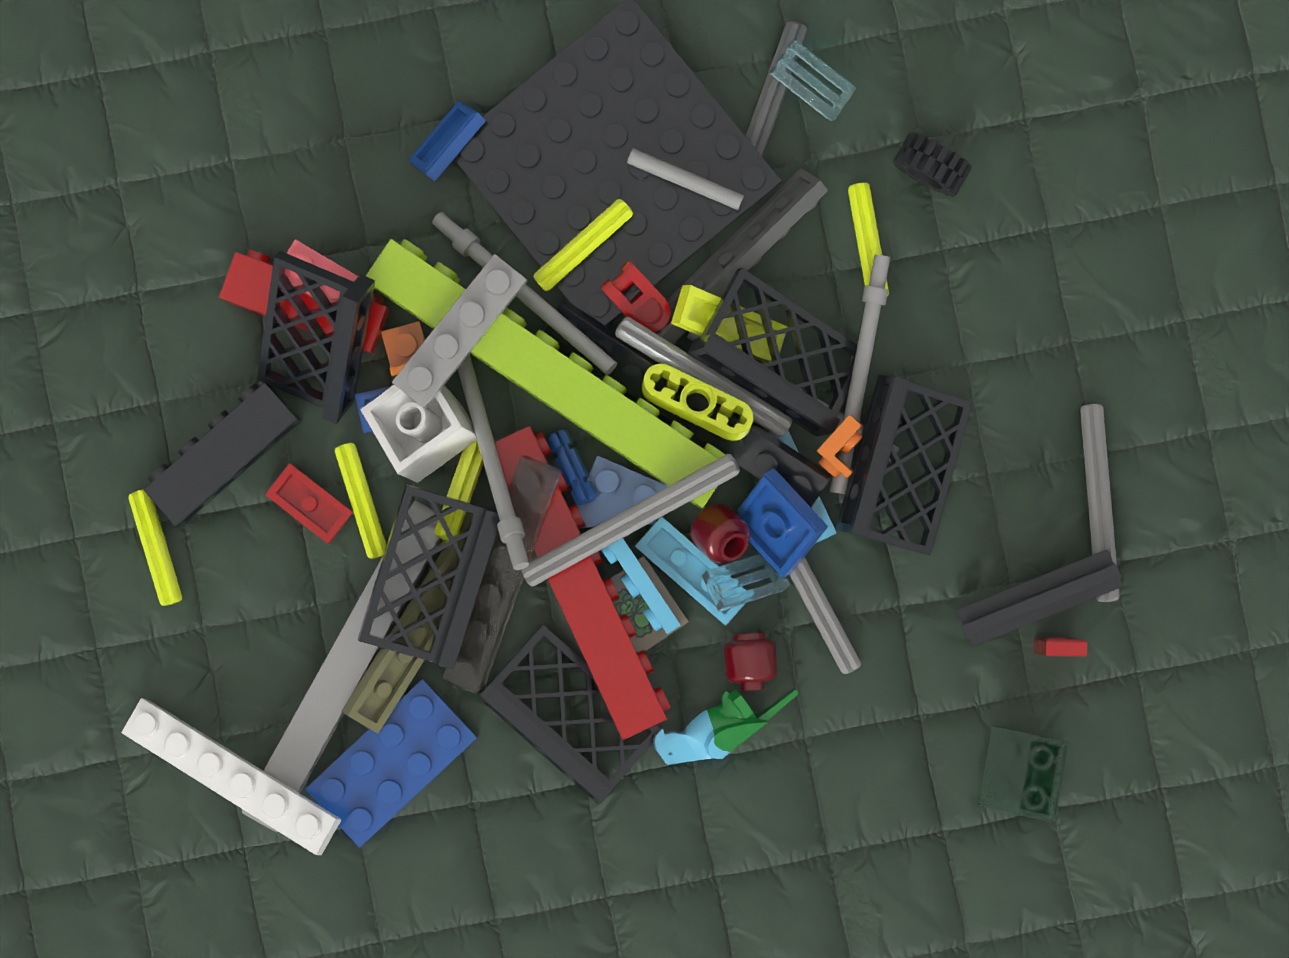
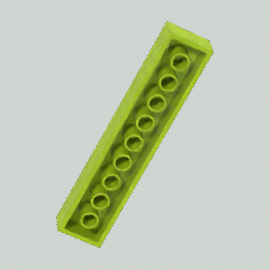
(546, 373)

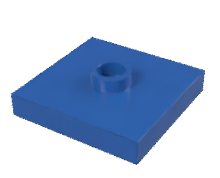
(780, 523)

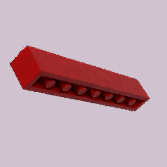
(590, 606)

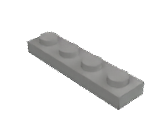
(459, 331)

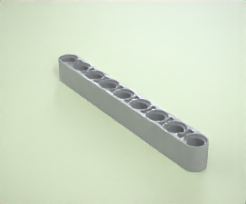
(344, 667)

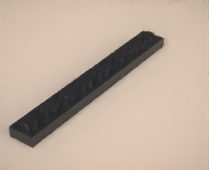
(755, 452)

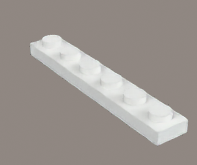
(231, 776)

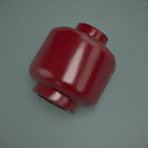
(720, 533)
(750, 660)

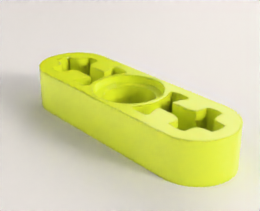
(692, 385)

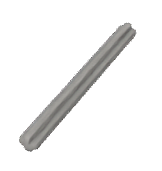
(631, 519)

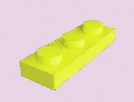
(697, 307)

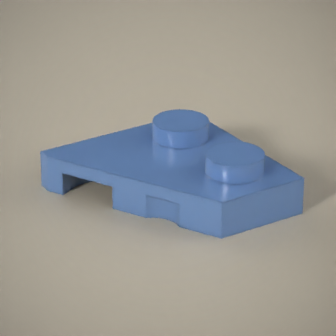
(616, 491)

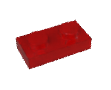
(309, 503)

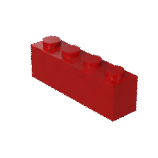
(249, 288)

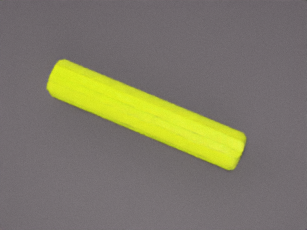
(865, 227)
(583, 244)
(462, 488)
(361, 500)
(155, 548)

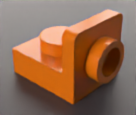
(402, 344)
(843, 439)

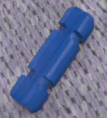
(572, 467)

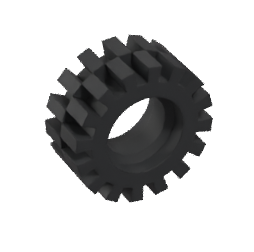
(932, 164)

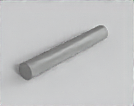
(685, 179)

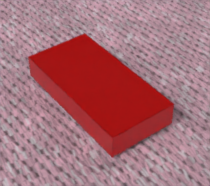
(1060, 646)

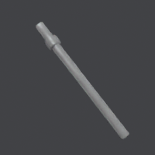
(468, 245)
(874, 296)
(510, 526)

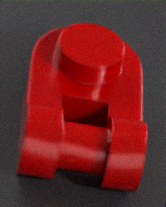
(647, 306)

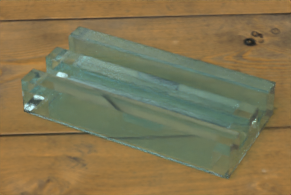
(786, 61)
(715, 590)

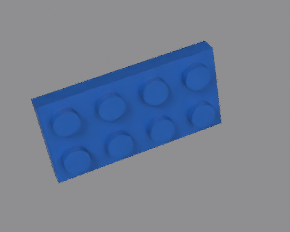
(392, 767)

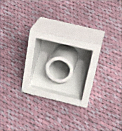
(418, 437)

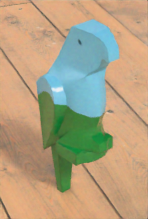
(716, 730)

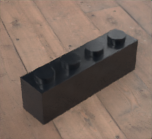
(222, 454)

